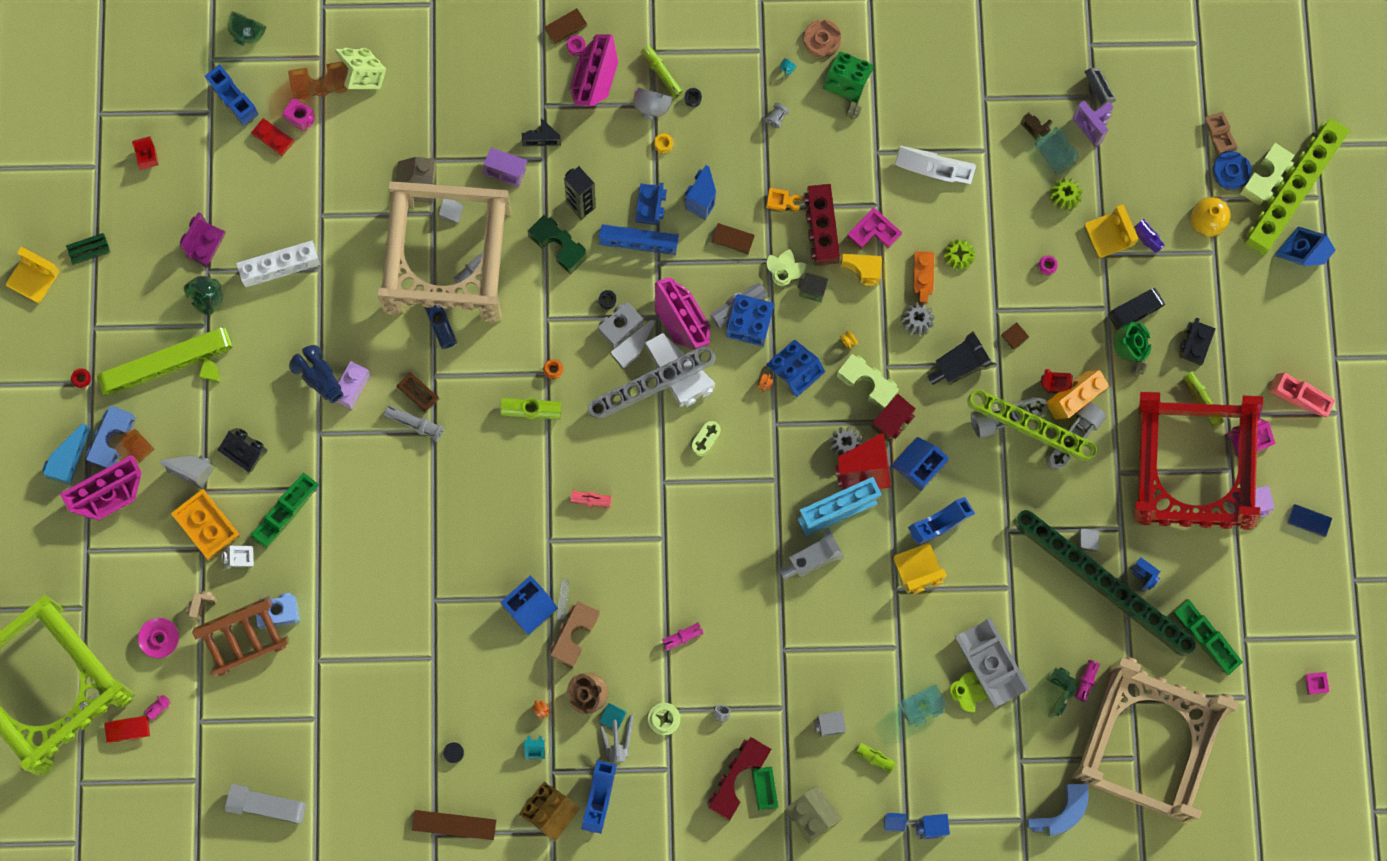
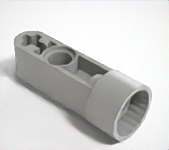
(1087, 419)
(986, 426)
(243, 800)

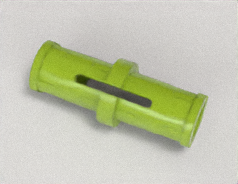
(876, 757)

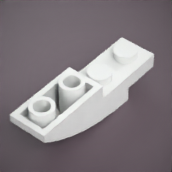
(934, 165)

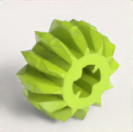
(1058, 193)

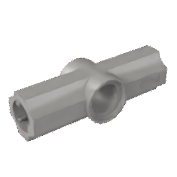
(722, 314)

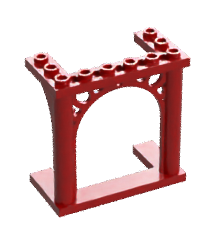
(1246, 513)

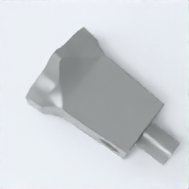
(813, 557)

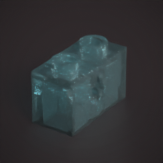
(929, 696)

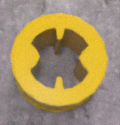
(848, 340)

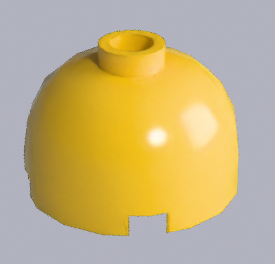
(1210, 216)

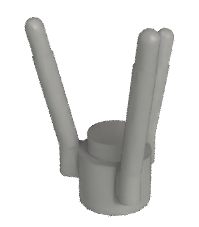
(617, 753)

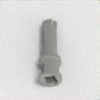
(422, 426)

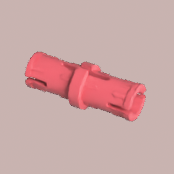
(591, 499)

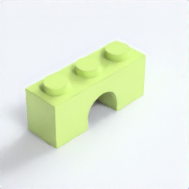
(1276, 161)
(856, 369)

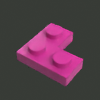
(874, 225)

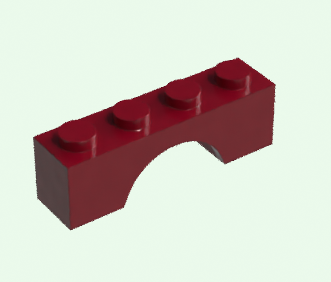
(752, 756)

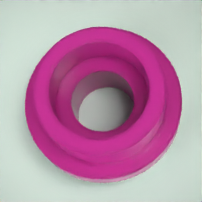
(1048, 259)

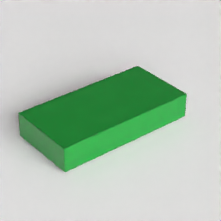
(765, 788)

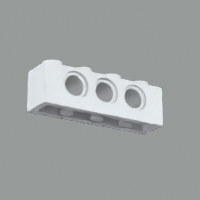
(278, 264)

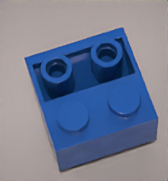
(702, 195)
(920, 463)
(529, 605)

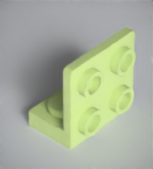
(364, 68)

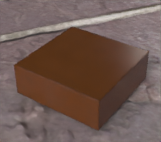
(1015, 336)

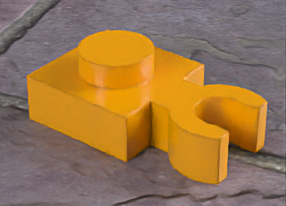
(779, 199)

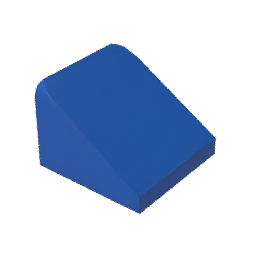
(895, 822)

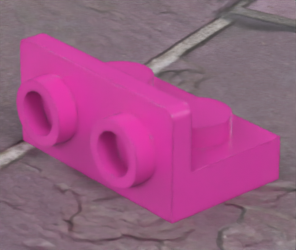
(1264, 436)

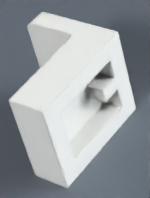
(237, 557)

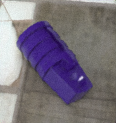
(1148, 236)

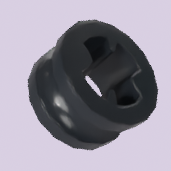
(693, 91)
(611, 303)

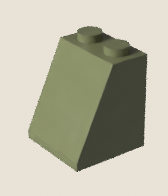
(813, 814)

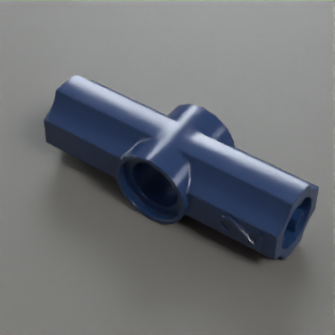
(442, 329)

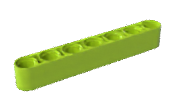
(164, 361)
(1041, 425)

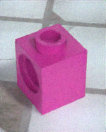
(296, 107)

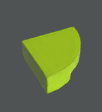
(209, 371)

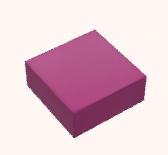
(1317, 683)

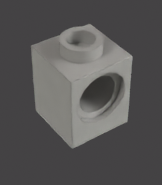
(830, 724)

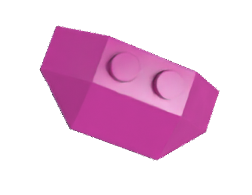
(594, 71)
(681, 314)
(105, 491)

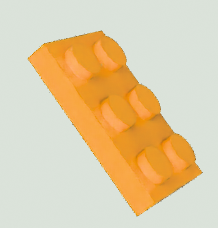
(205, 524)

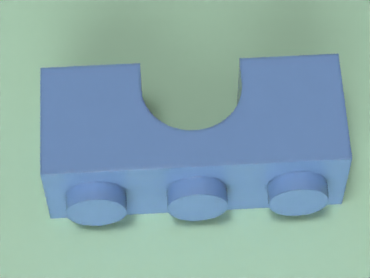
(114, 422)

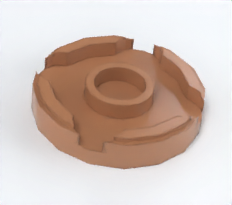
(822, 38)

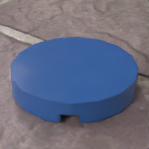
(1232, 170)

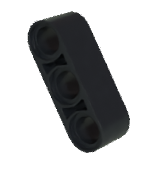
(1136, 308)

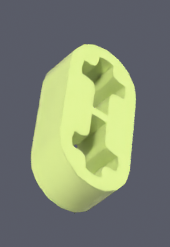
(702, 436)

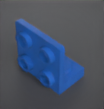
(750, 320)
(796, 367)

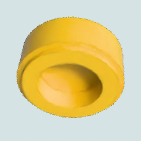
(663, 143)

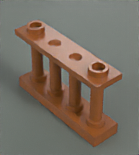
(224, 623)

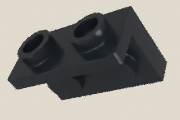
(1197, 341)
(242, 449)

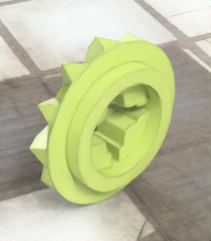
(661, 709)

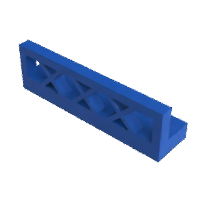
(638, 239)

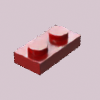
(272, 137)

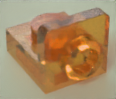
(136, 444)

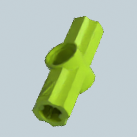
(518, 407)

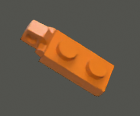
(923, 275)

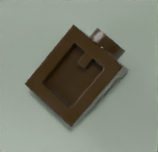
(1034, 127)

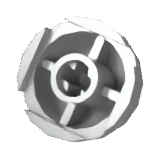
(651, 103)

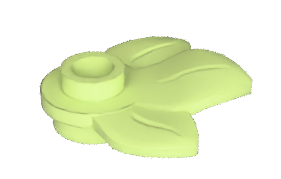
(786, 266)

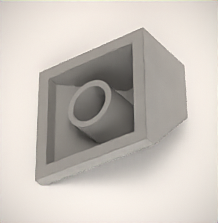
(189, 468)

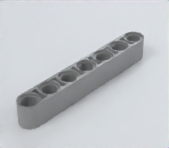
(661, 382)

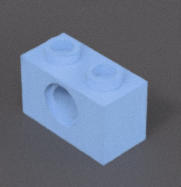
(289, 611)

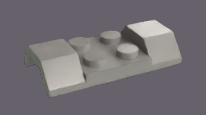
(992, 663)

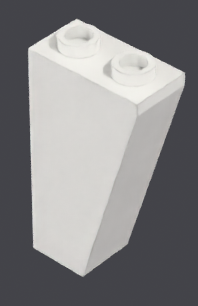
(685, 391)

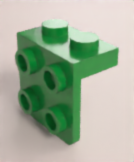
(848, 76)

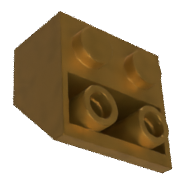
(549, 811)

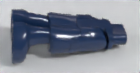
(318, 377)

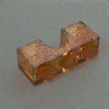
(303, 86)

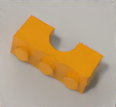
(1086, 388)

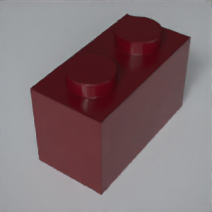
(894, 417)

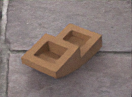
(1220, 133)

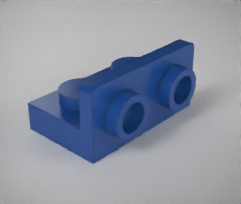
(649, 204)
(1144, 570)

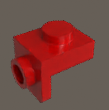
(145, 153)
(1056, 382)

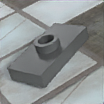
(1100, 86)

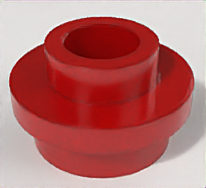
(75, 376)

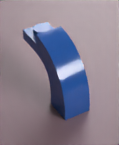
(942, 521)
(599, 797)

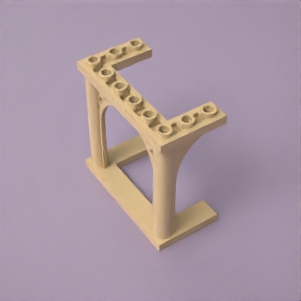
(394, 297)
(1213, 713)

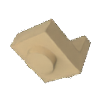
(196, 606)

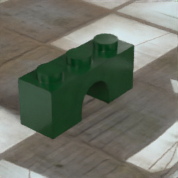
(546, 232)

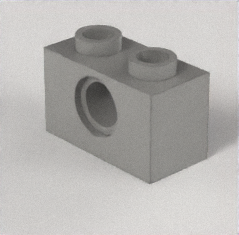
(616, 335)

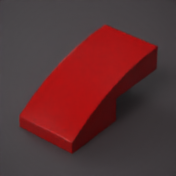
(127, 729)

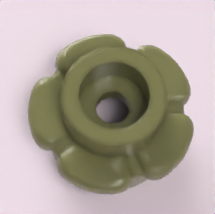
(854, 110)

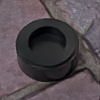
(453, 752)

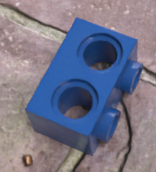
(933, 826)

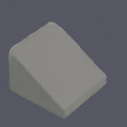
(450, 210)
(1088, 540)

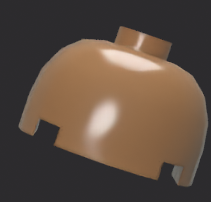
(587, 692)

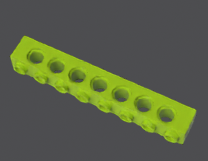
(1335, 134)

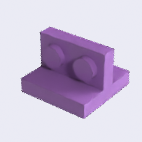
(1093, 122)

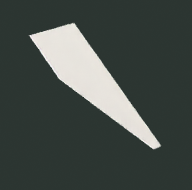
(632, 347)

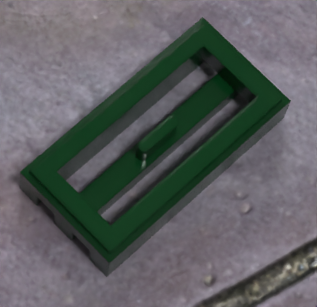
(90, 240)

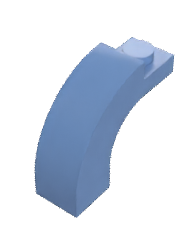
(1075, 805)

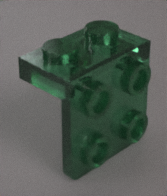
(1061, 678)

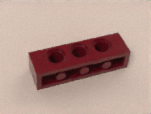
(823, 195)

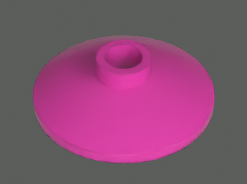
(148, 637)

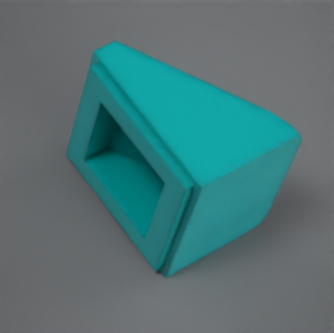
(613, 713)

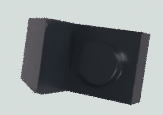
(546, 137)

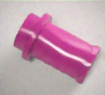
(157, 707)

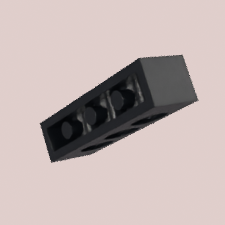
(579, 192)

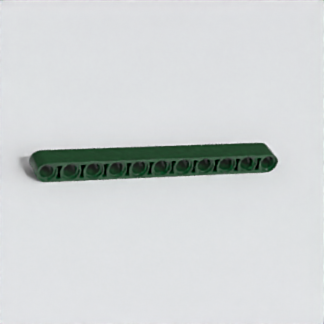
(1114, 584)

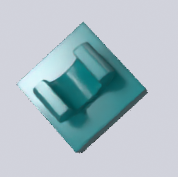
(534, 748)

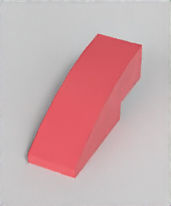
(1302, 394)

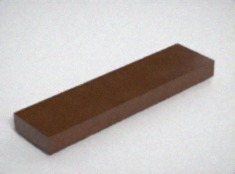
(454, 825)

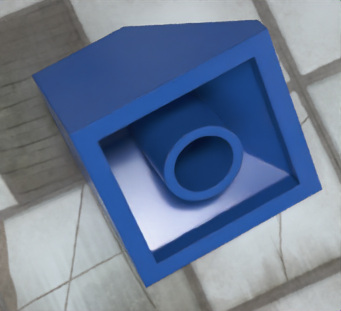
(1306, 247)

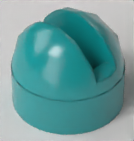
(788, 66)

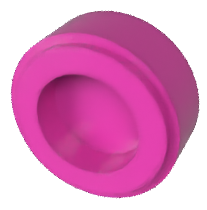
(575, 45)

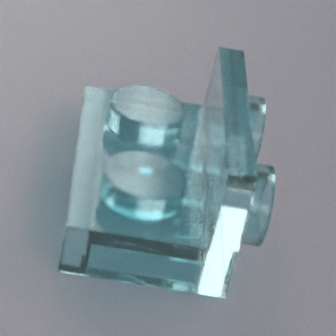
(1057, 151)

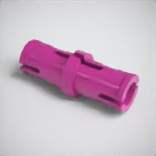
(682, 636)
(1087, 681)

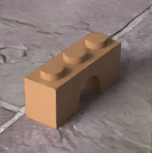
(580, 618)

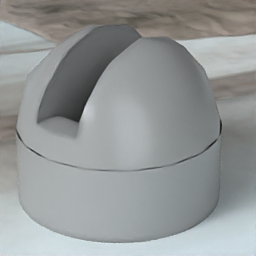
(722, 713)

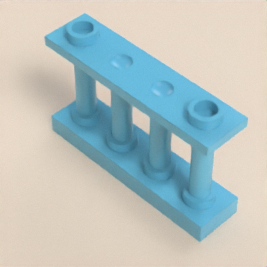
(839, 506)

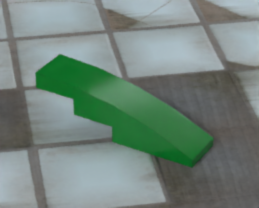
(285, 510)
(1207, 637)

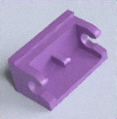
(504, 167)

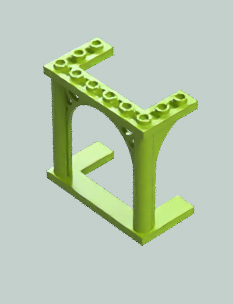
(38, 758)

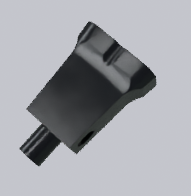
(961, 361)

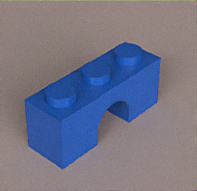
(231, 96)

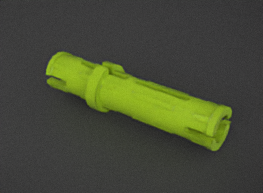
(657, 65)
(1191, 379)

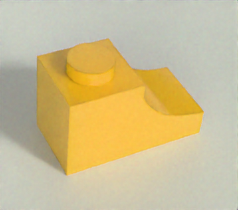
(865, 266)

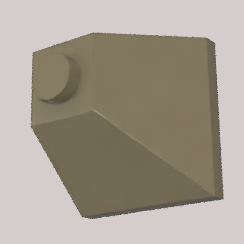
(419, 171)

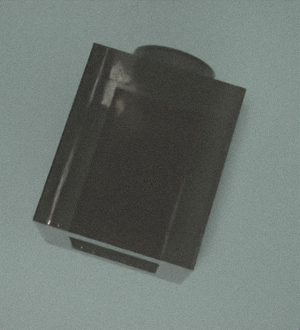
(812, 287)

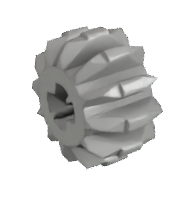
(918, 312)
(844, 436)

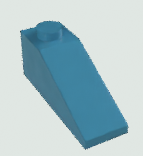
(64, 460)

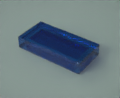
(1309, 520)

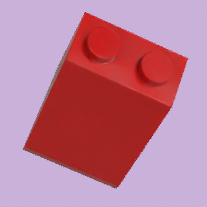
(863, 463)

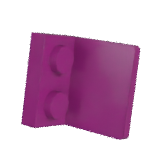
(201, 240)

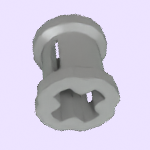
(777, 115)

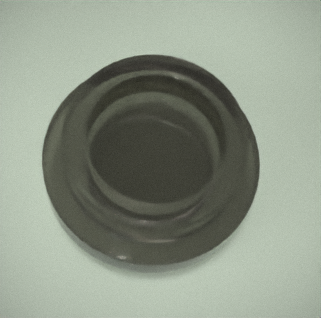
(1138, 367)

